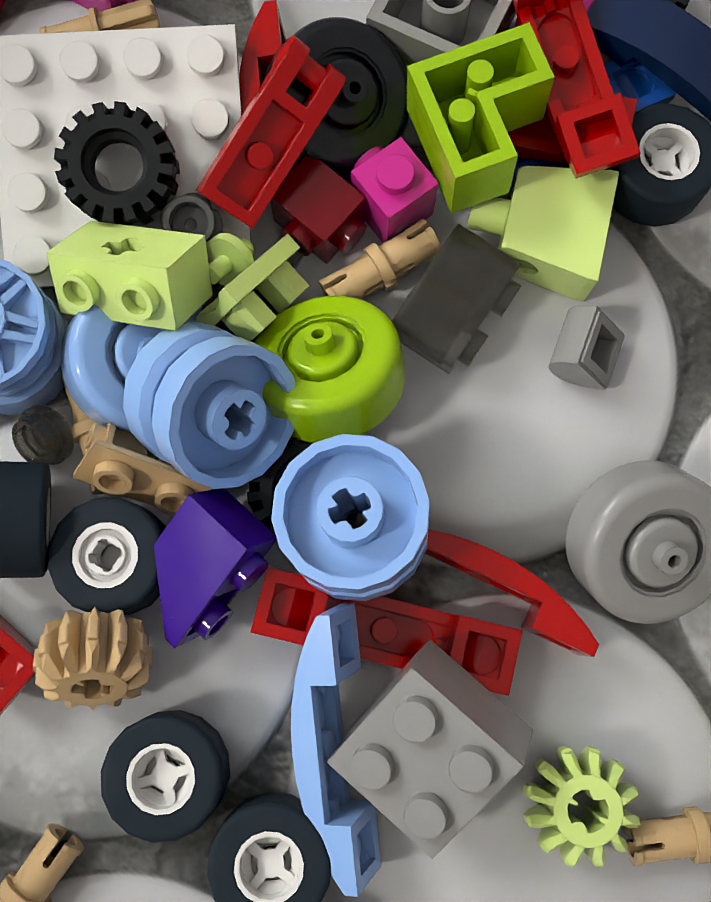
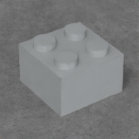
(436, 26)
(432, 749)

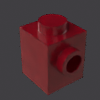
(319, 210)

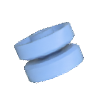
(202, 406)
(342, 479)

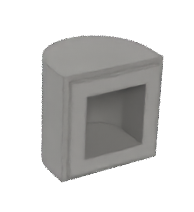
(586, 348)

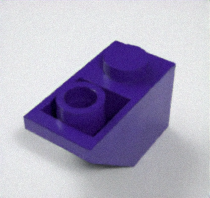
(205, 560)

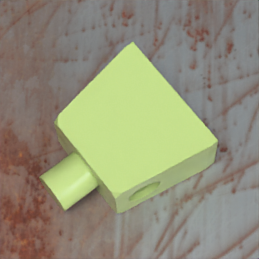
(552, 226)

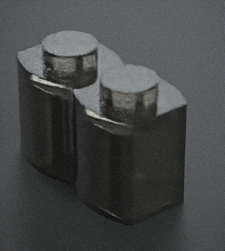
(455, 299)

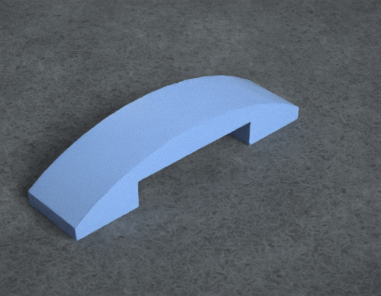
(316, 730)

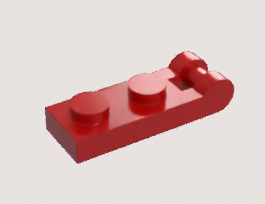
(270, 134)

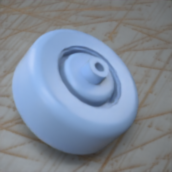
(97, 360)

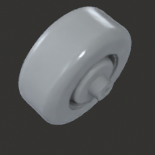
(643, 541)

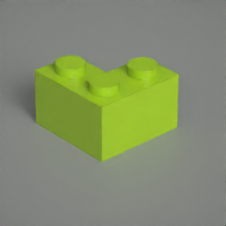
(468, 105)

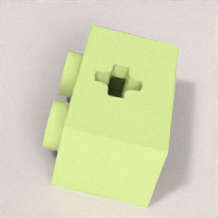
(132, 273)

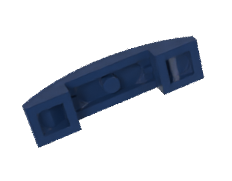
(662, 40)

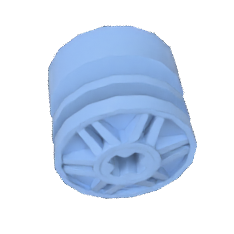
(28, 342)

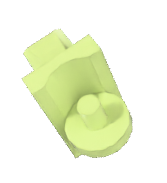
(235, 268)

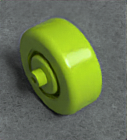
(342, 364)

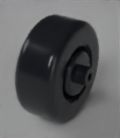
(372, 100)

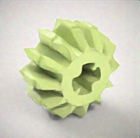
(603, 818)

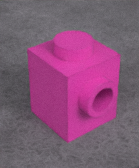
(395, 188)

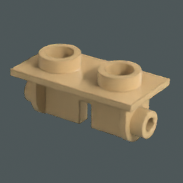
(119, 466)

